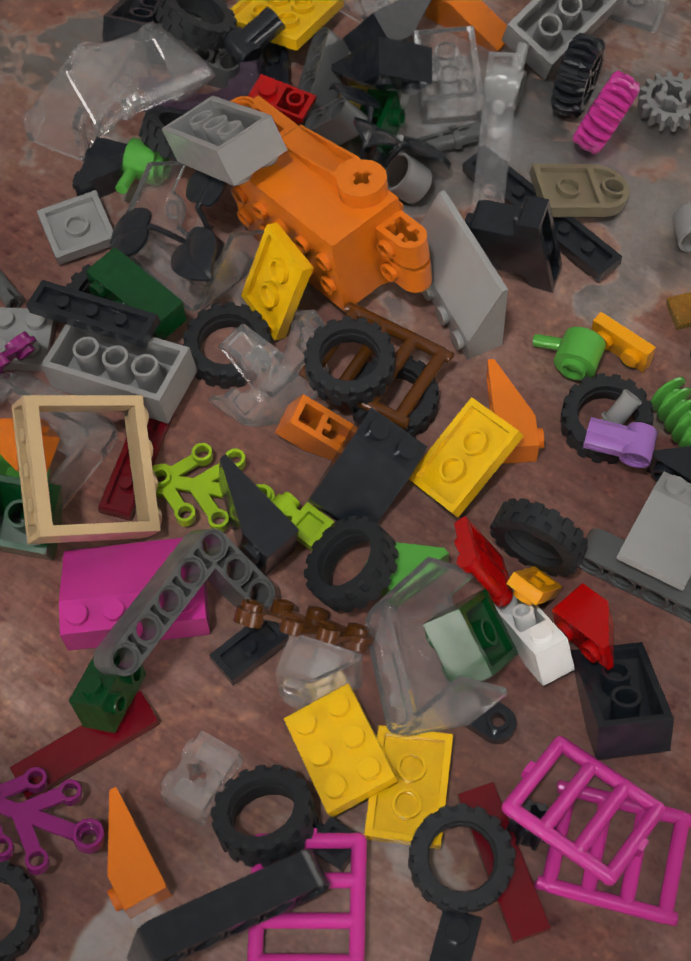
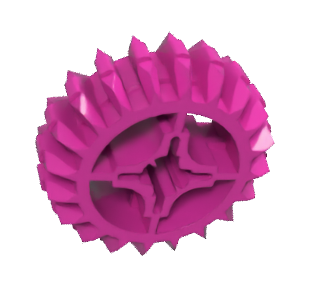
(606, 112)

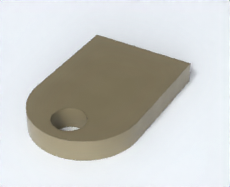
(580, 189)

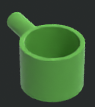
(134, 163)
(576, 353)

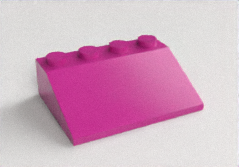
(105, 581)

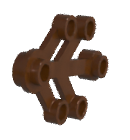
(352, 637)

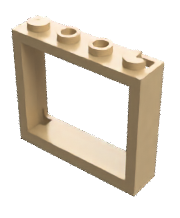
(34, 475)

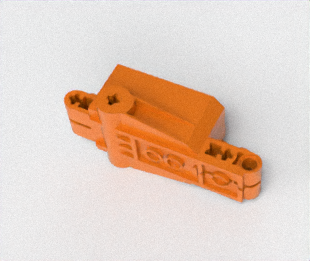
(335, 214)

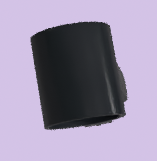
(247, 42)

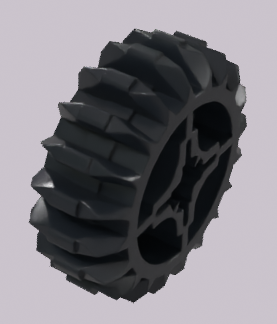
(578, 75)

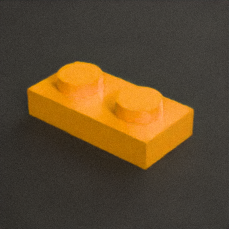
(624, 343)
(533, 586)

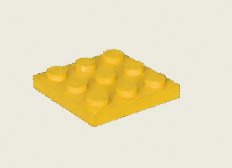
(300, 17)

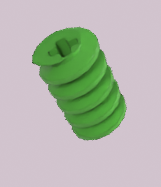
(675, 410)

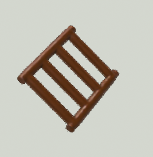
(410, 341)

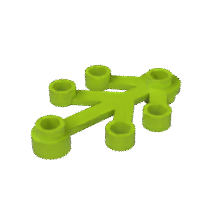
(200, 486)

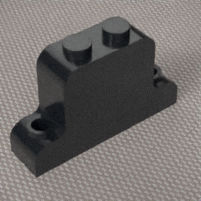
(519, 239)

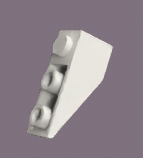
(537, 640)

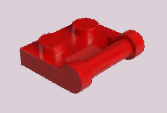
(482, 561)

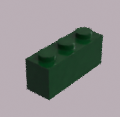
(125, 282)

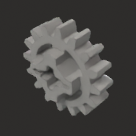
(670, 101)

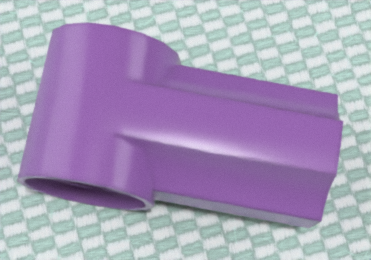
(631, 443)

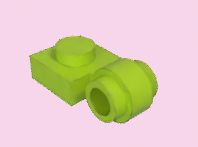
(308, 520)

